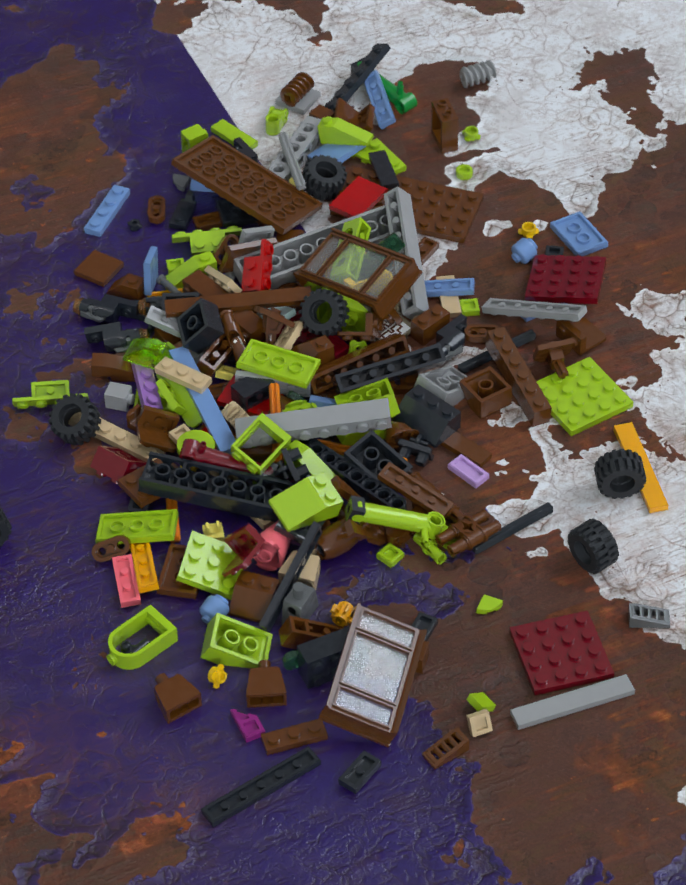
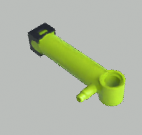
(426, 524)

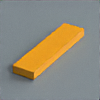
(144, 567)

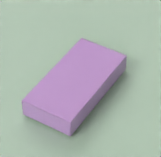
(468, 471)

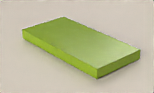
(278, 363)
(139, 526)

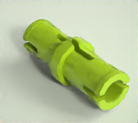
(430, 549)

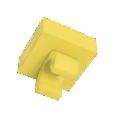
(214, 530)

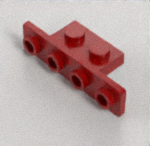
(258, 269)

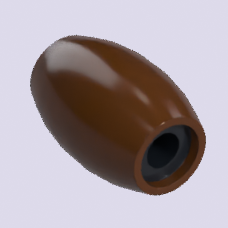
(334, 541)

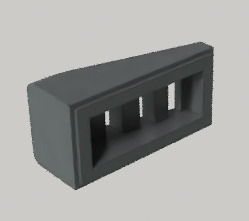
(637, 620)

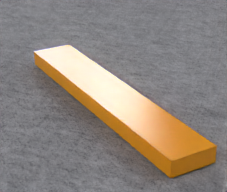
(652, 492)

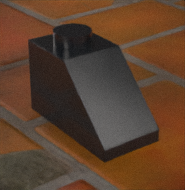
(250, 391)

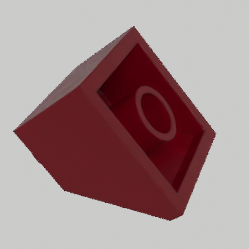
(114, 463)

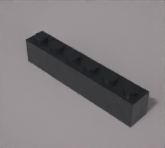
(391, 368)

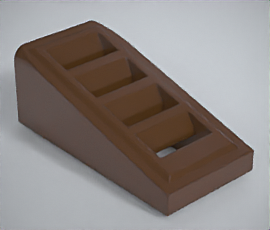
(454, 738)

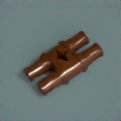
(468, 533)

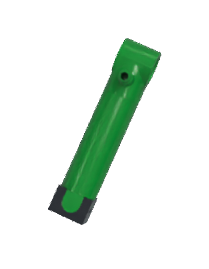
(402, 101)

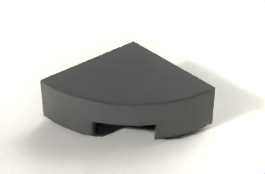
(181, 181)

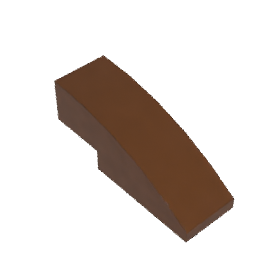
(112, 365)

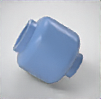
(524, 250)
(213, 605)

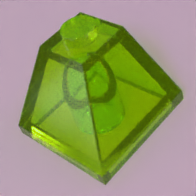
(146, 352)

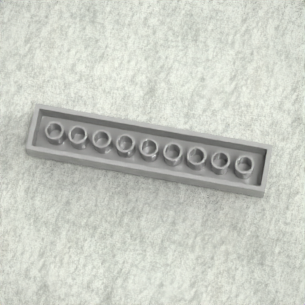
(294, 252)

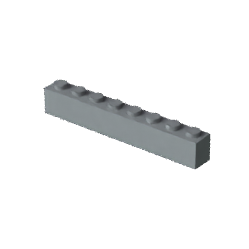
(402, 222)
(321, 421)

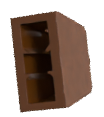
(265, 686)
(176, 696)

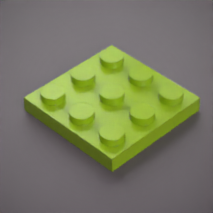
(204, 564)

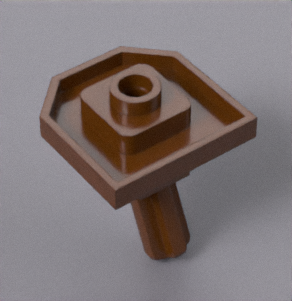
(272, 322)
(554, 354)

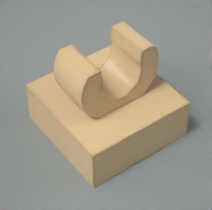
(479, 723)

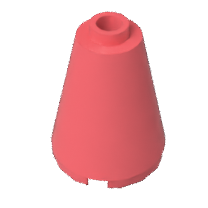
(273, 549)

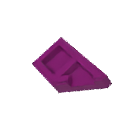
(248, 725)

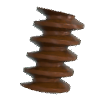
(296, 89)

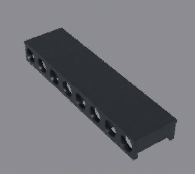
(209, 490)

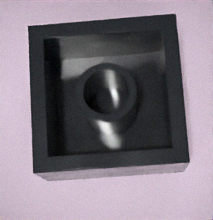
(200, 326)

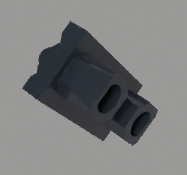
(416, 447)
(291, 456)

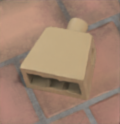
(310, 572)

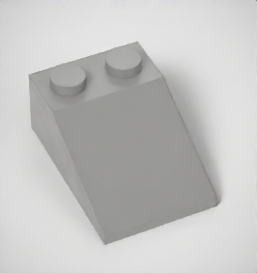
(443, 383)

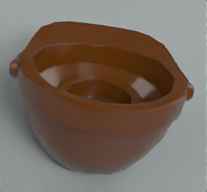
(398, 431)

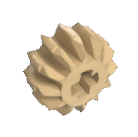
(233, 411)

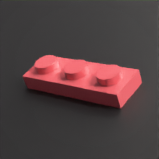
(126, 580)

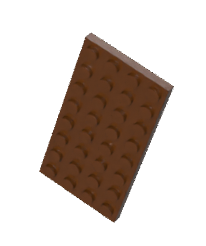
(247, 184)
(437, 208)

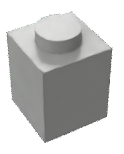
(118, 396)

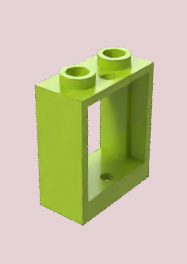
(271, 429)

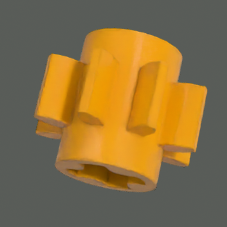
(341, 613)

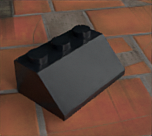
(428, 415)

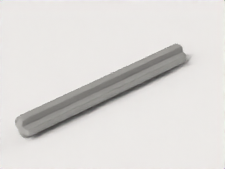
(292, 161)

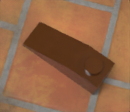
(301, 630)

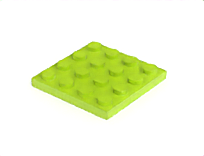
(583, 396)

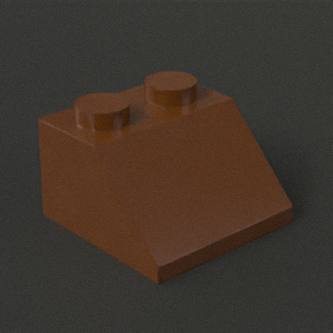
(486, 392)
(252, 595)

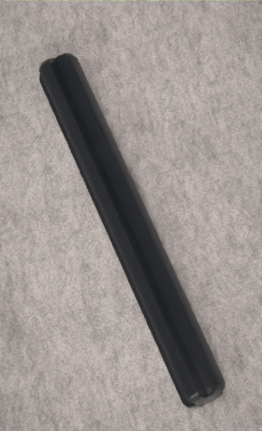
(485, 357)
(515, 526)

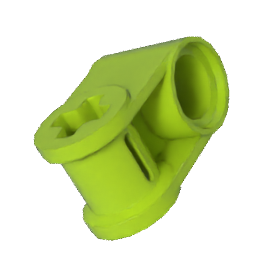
(275, 120)

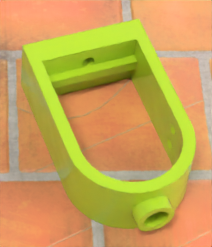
(158, 622)

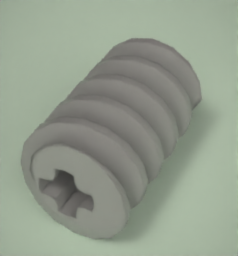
(477, 72)

